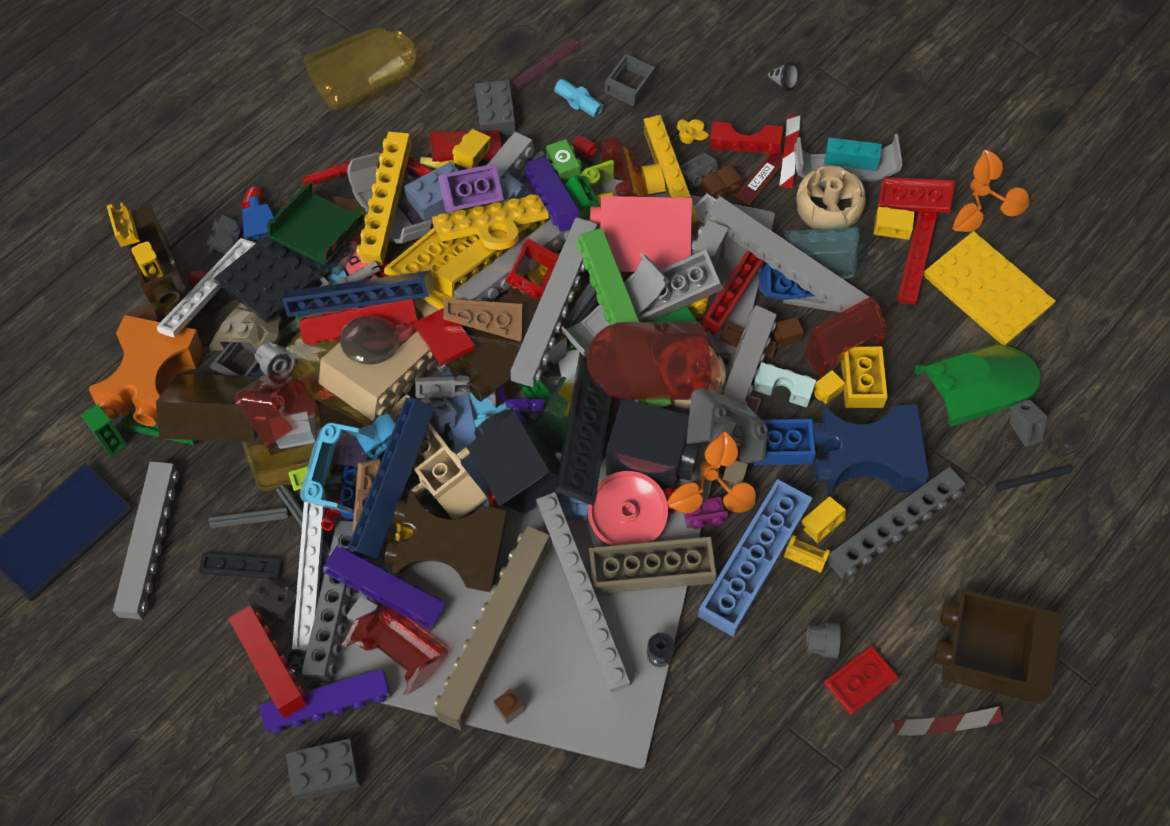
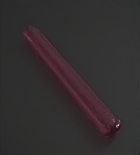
(545, 64)

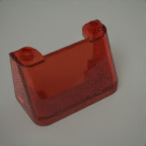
(624, 165)

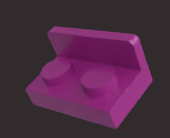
(709, 512)

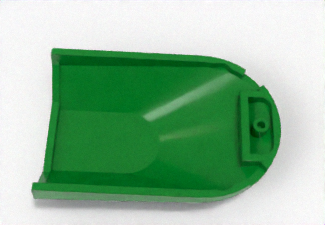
(982, 381)

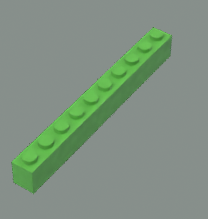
(609, 285)

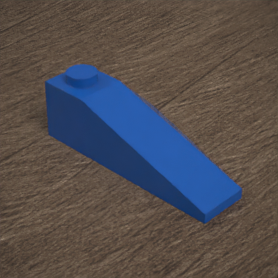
(776, 285)

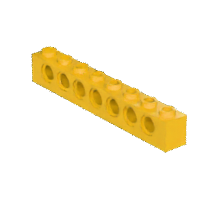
(391, 170)

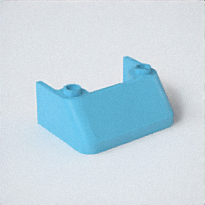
(319, 464)

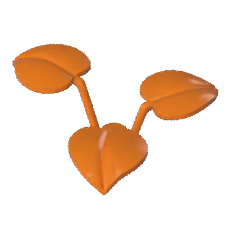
(988, 168)
(719, 452)

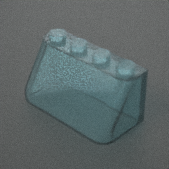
(830, 247)

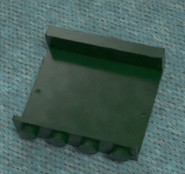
(314, 225)

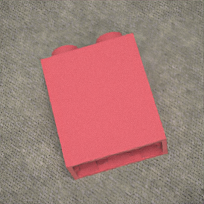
(645, 226)

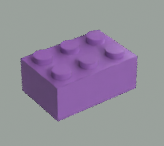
(470, 188)

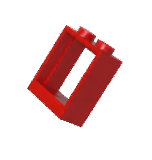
(540, 255)

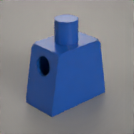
(256, 219)

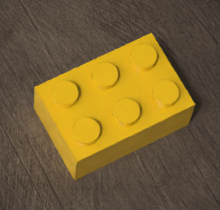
(864, 377)

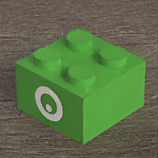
(563, 160)

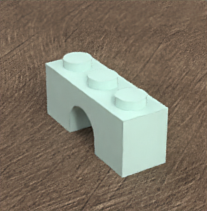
(799, 385)

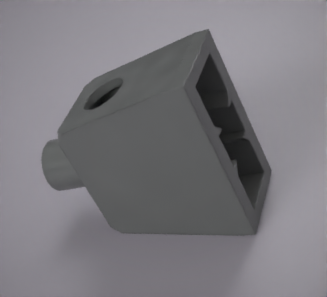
(1028, 422)

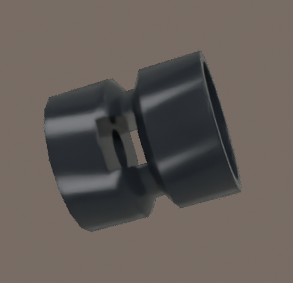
(660, 649)

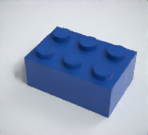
(789, 442)

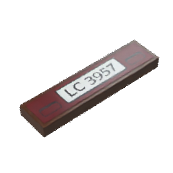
(759, 180)

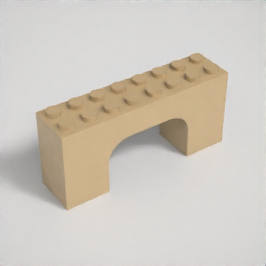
(378, 386)

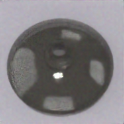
(369, 346)

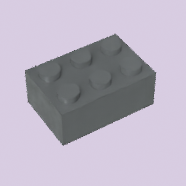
(495, 107)
(322, 770)

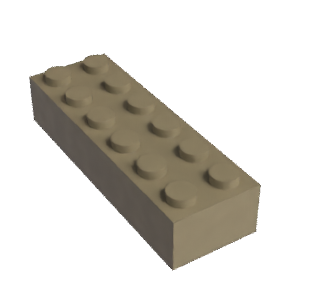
(652, 565)

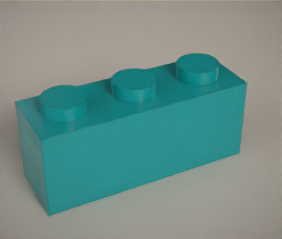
(852, 154)

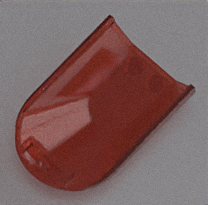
(650, 360)

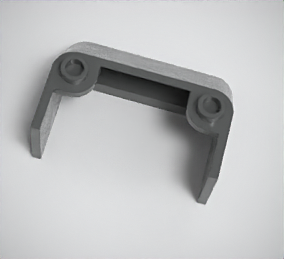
(711, 407)

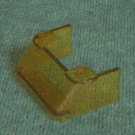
(272, 470)

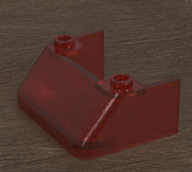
(845, 332)
(267, 398)
(401, 642)

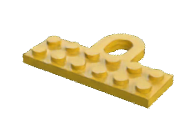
(492, 217)

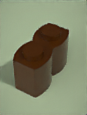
(722, 182)

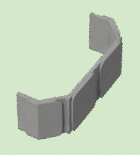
(889, 162)
(361, 177)
(643, 290)
(303, 430)

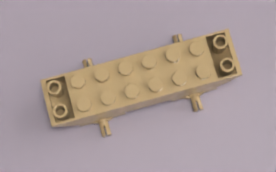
(443, 471)

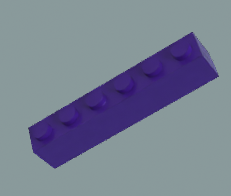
(552, 193)
(384, 587)
(330, 700)

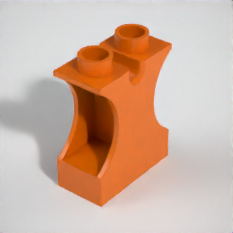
(146, 370)

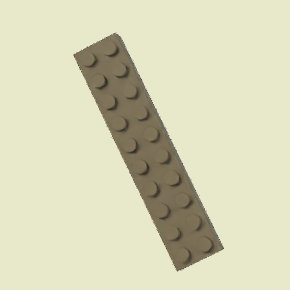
(492, 628)

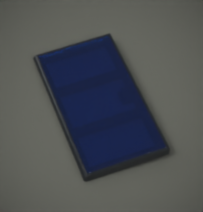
(59, 530)

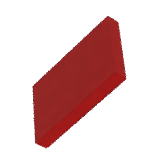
(443, 338)
(861, 680)

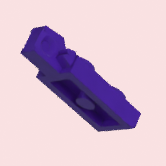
(526, 405)

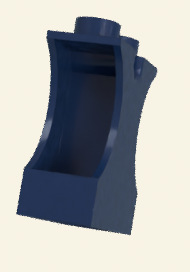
(881, 450)

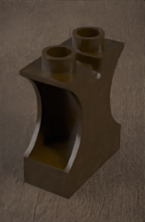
(167, 290)
(465, 544)

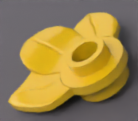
(691, 131)

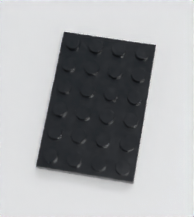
(269, 273)

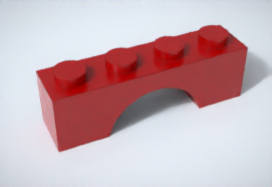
(766, 141)

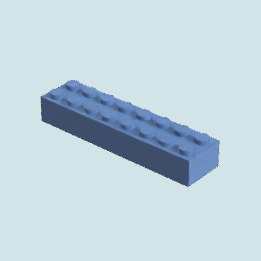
(754, 558)

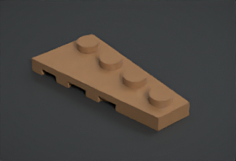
(491, 317)
(365, 477)

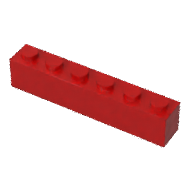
(732, 291)
(330, 324)
(267, 661)

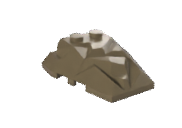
(246, 327)

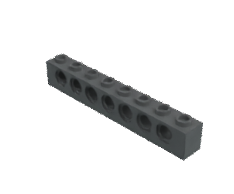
(946, 480)
(327, 608)

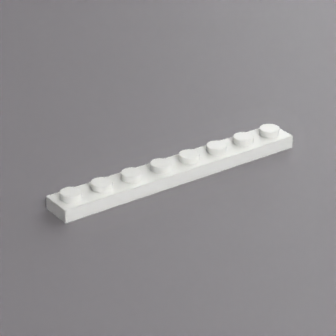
(201, 293)
(308, 574)

